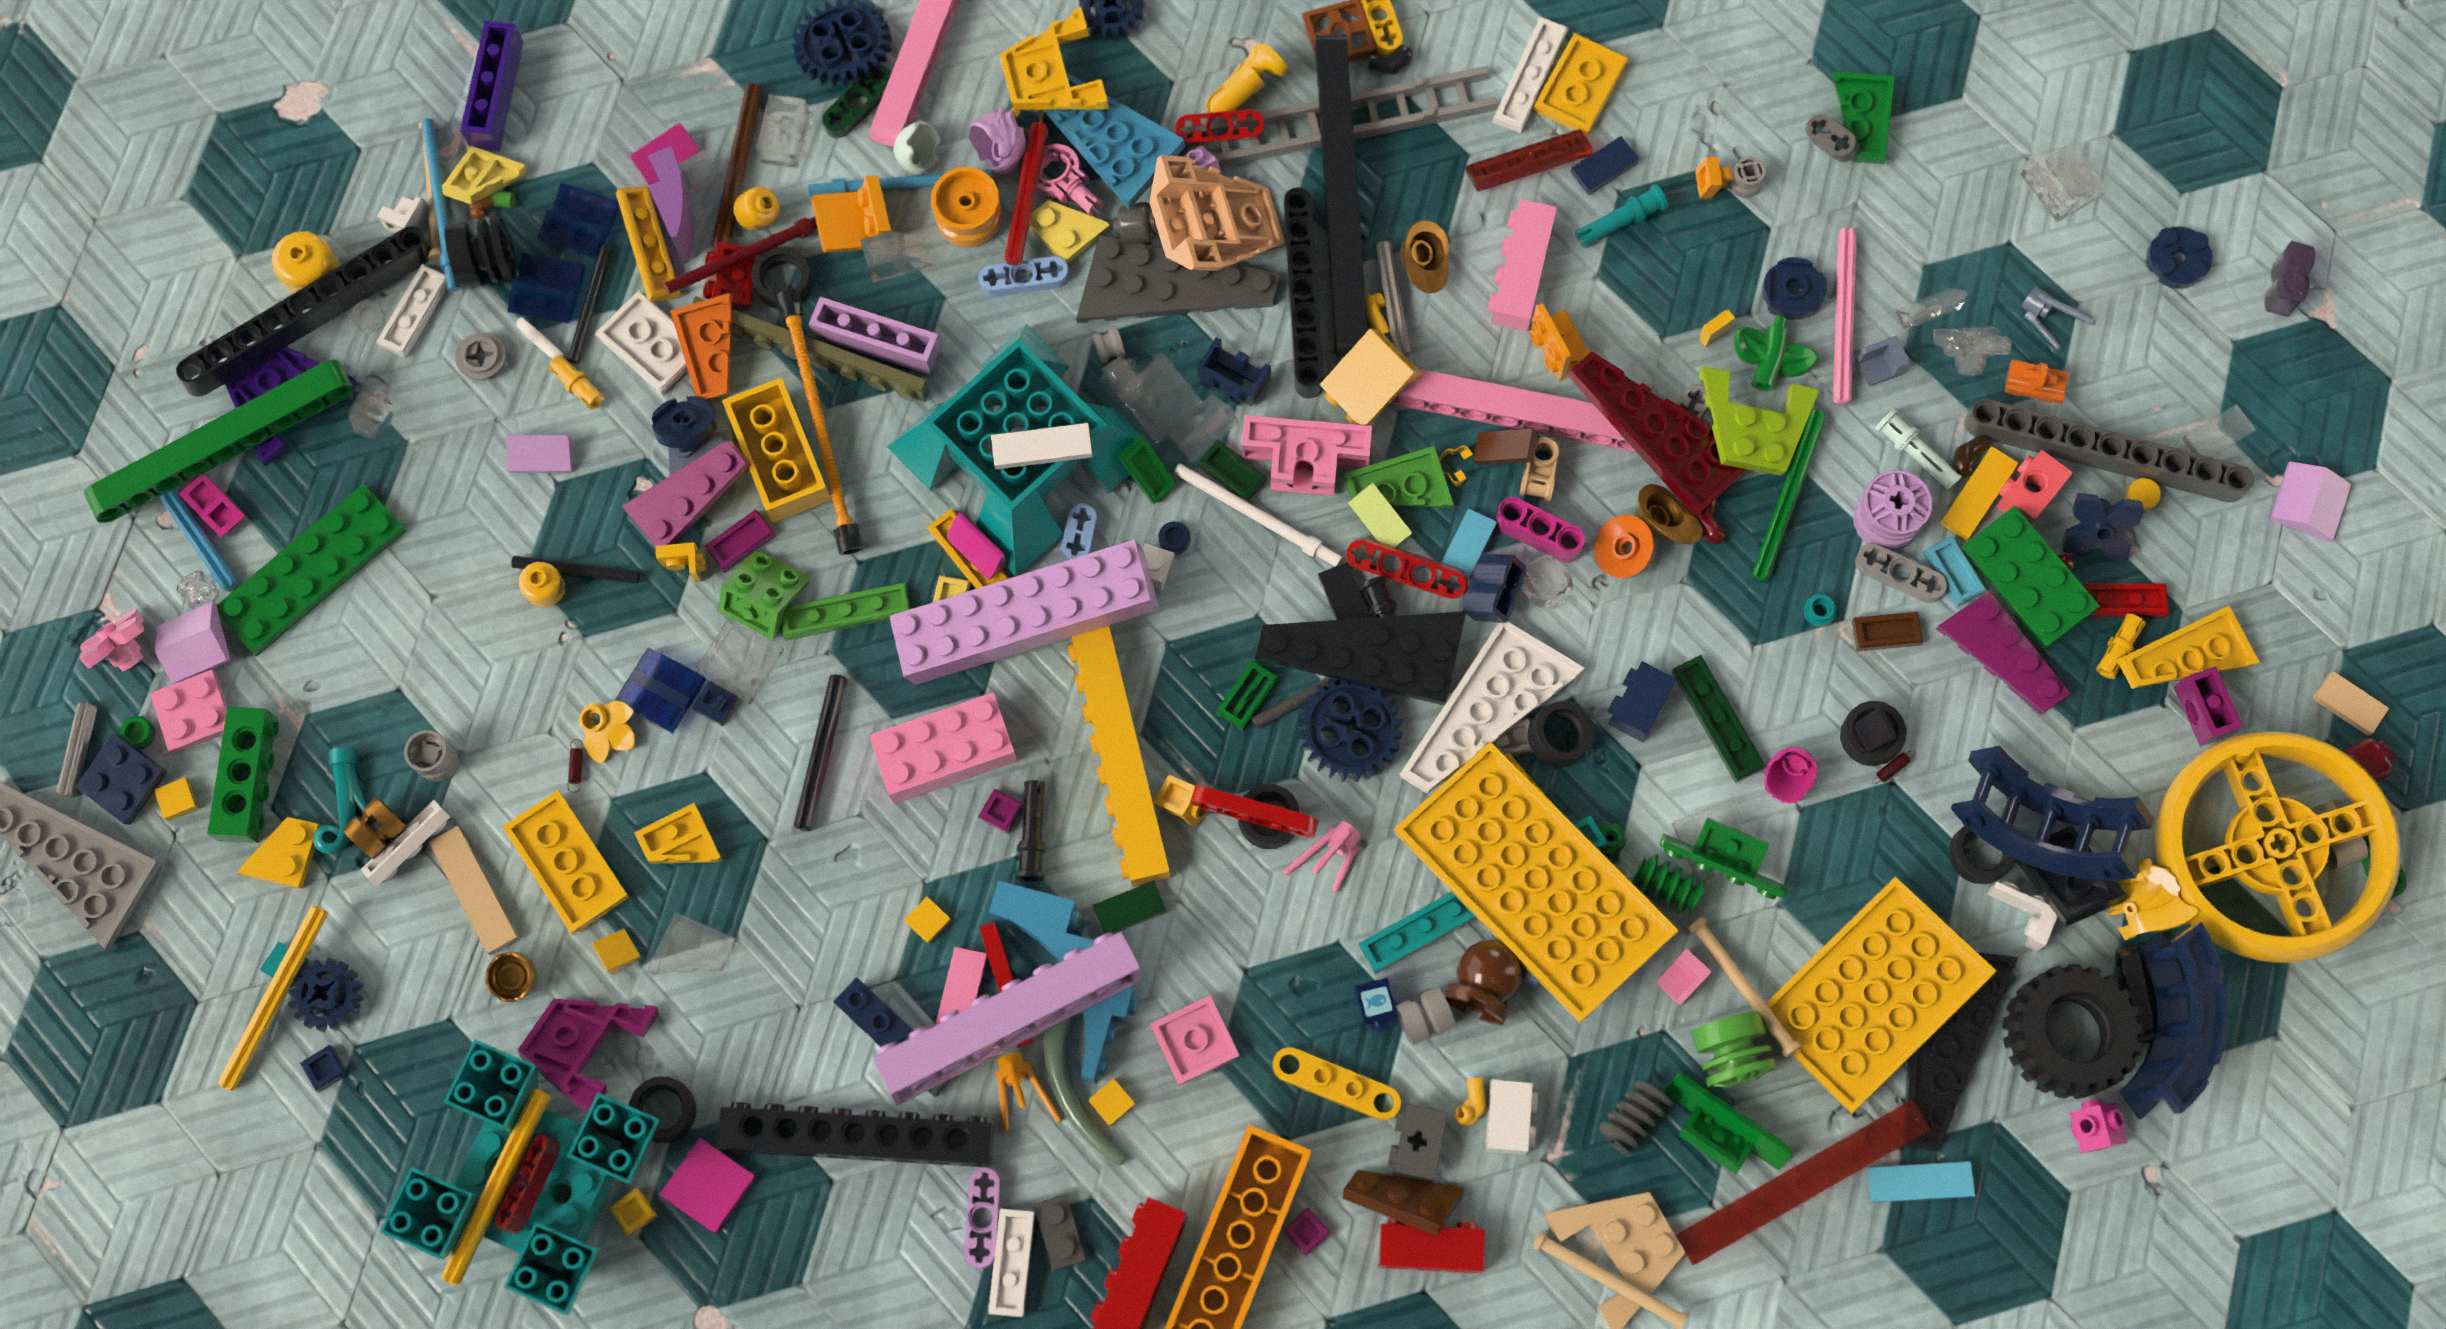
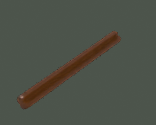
(737, 163)

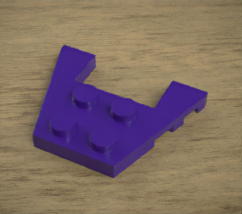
(263, 378)

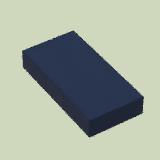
(1604, 165)

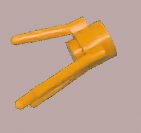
(1013, 1071)

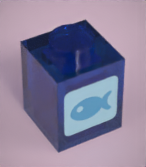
(1376, 1005)

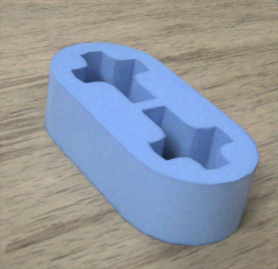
(1071, 531)

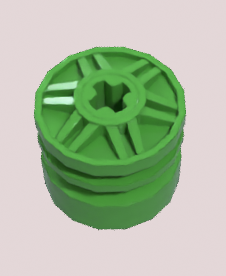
(1733, 1049)

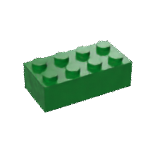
(2030, 578)

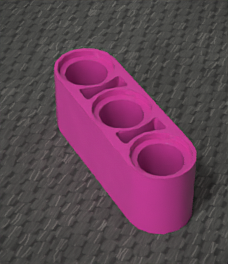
(1548, 543)

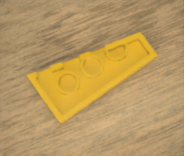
(2194, 648)

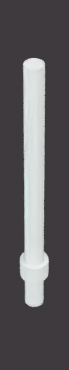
(1310, 545)

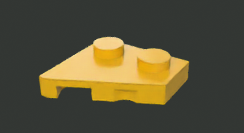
(679, 839)

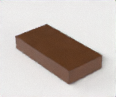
(1505, 447)
(1887, 631)

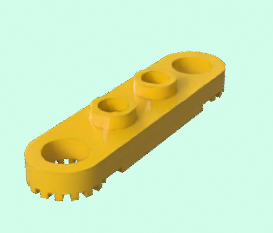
(1336, 1084)

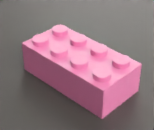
(943, 748)

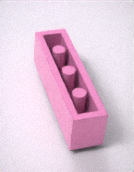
(1523, 265)

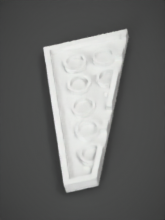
(1496, 693)

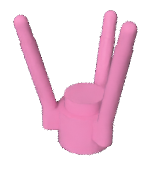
(1341, 841)

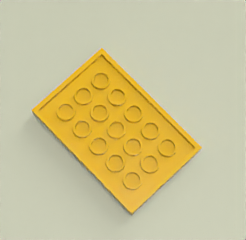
(1877, 994)

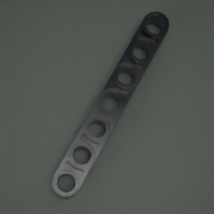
(1303, 278)

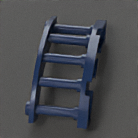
(2054, 804)
(2182, 1048)

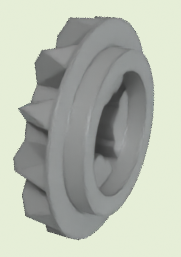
(470, 349)

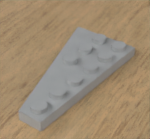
(79, 865)

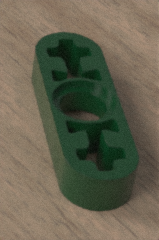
(836, 110)

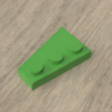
(1405, 480)

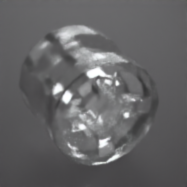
(197, 589)

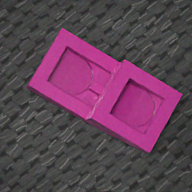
(212, 505)

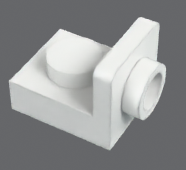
(1159, 564)

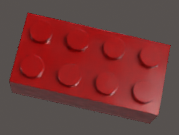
(1142, 1266)

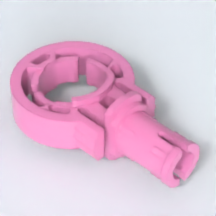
(1070, 183)

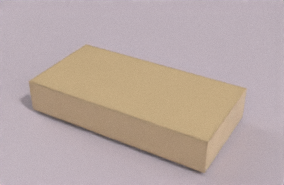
(2350, 703)

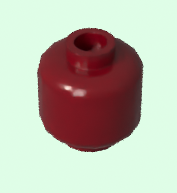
(2373, 757)

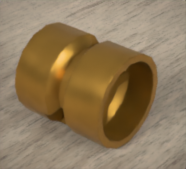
(365, 836)

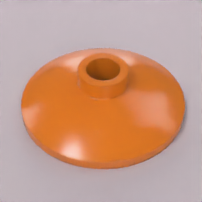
(1612, 543)

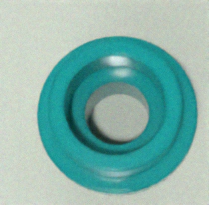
(1826, 604)

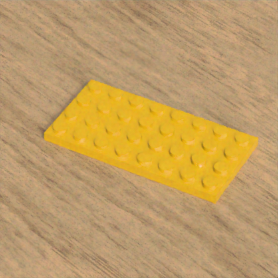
(1535, 882)

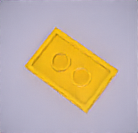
(1580, 84)

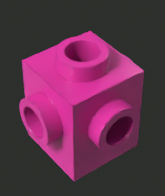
(2098, 1126)

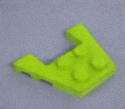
(1752, 435)

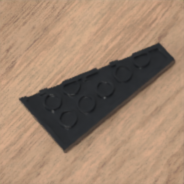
(1388, 653)
(1943, 1063)

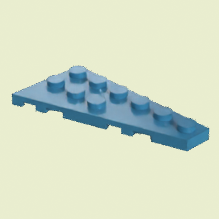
(1118, 144)

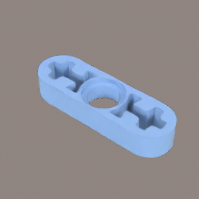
(1047, 282)

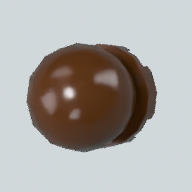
(1487, 979)

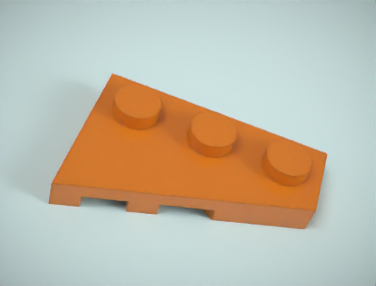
(706, 344)

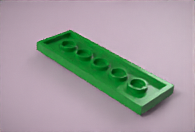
(309, 569)

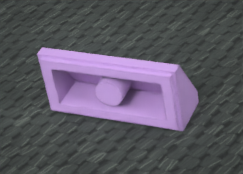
(539, 453)

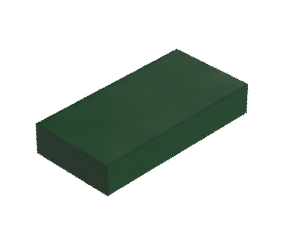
(1232, 471)
(1129, 908)

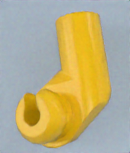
(1373, 314)
(1475, 1105)

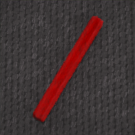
(1026, 194)

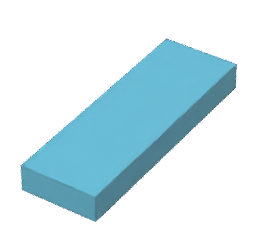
(1920, 1182)

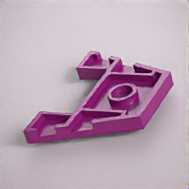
(569, 1037)

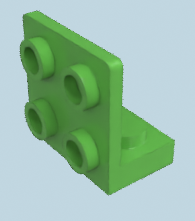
(761, 593)

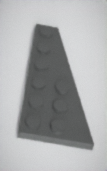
(1146, 283)

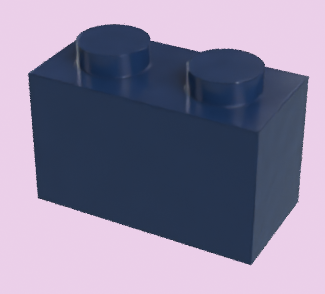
(1642, 700)

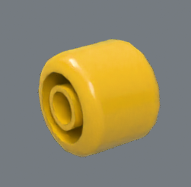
(302, 259)

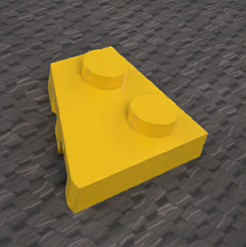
(284, 854)

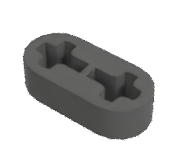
(1836, 132)

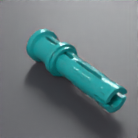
(1633, 211)

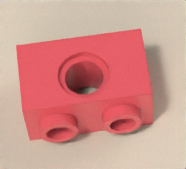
(2045, 474)

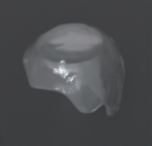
(1547, 583)

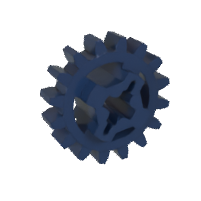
(1112, 16)
(337, 988)

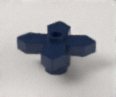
(2102, 525)

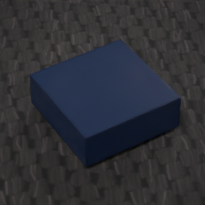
(324, 1068)

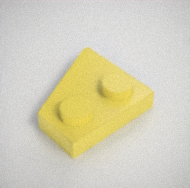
(480, 175)
(1066, 230)

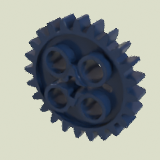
(820, 51)
(1339, 755)

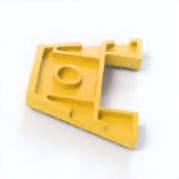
(1038, 74)

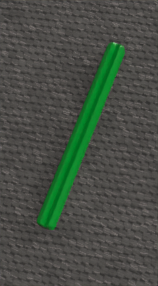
(1789, 495)

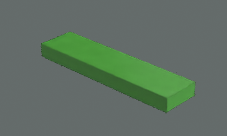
(844, 611)

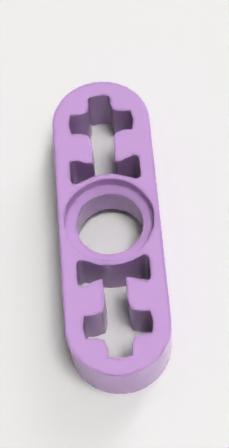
(976, 1191)

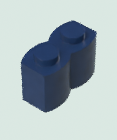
(1494, 588)

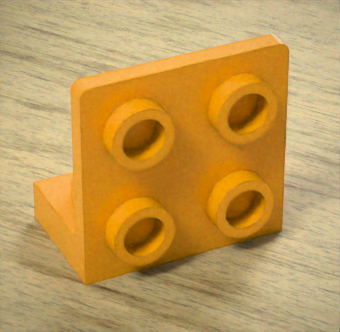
(850, 216)
(1558, 341)

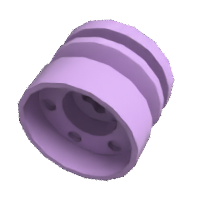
(1882, 523)

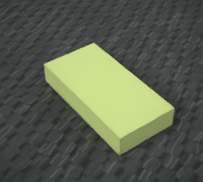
(1379, 516)

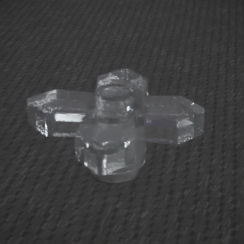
(1971, 346)

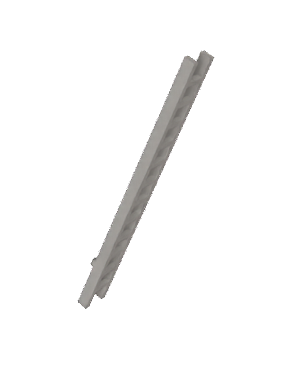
(1369, 98)

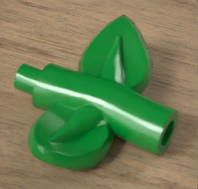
(1772, 353)

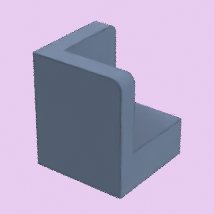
(1882, 361)

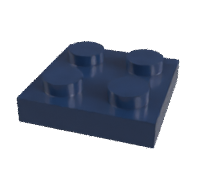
(121, 779)

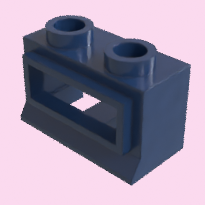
(1238, 365)

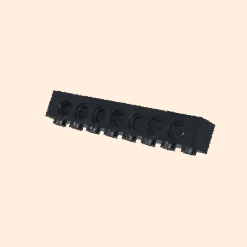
(735, 1120)

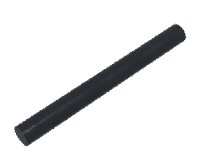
(589, 305)
(581, 570)

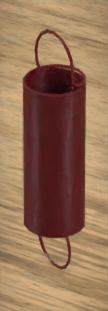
(575, 765)
(1893, 767)

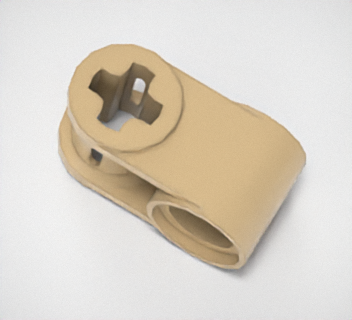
(1540, 475)

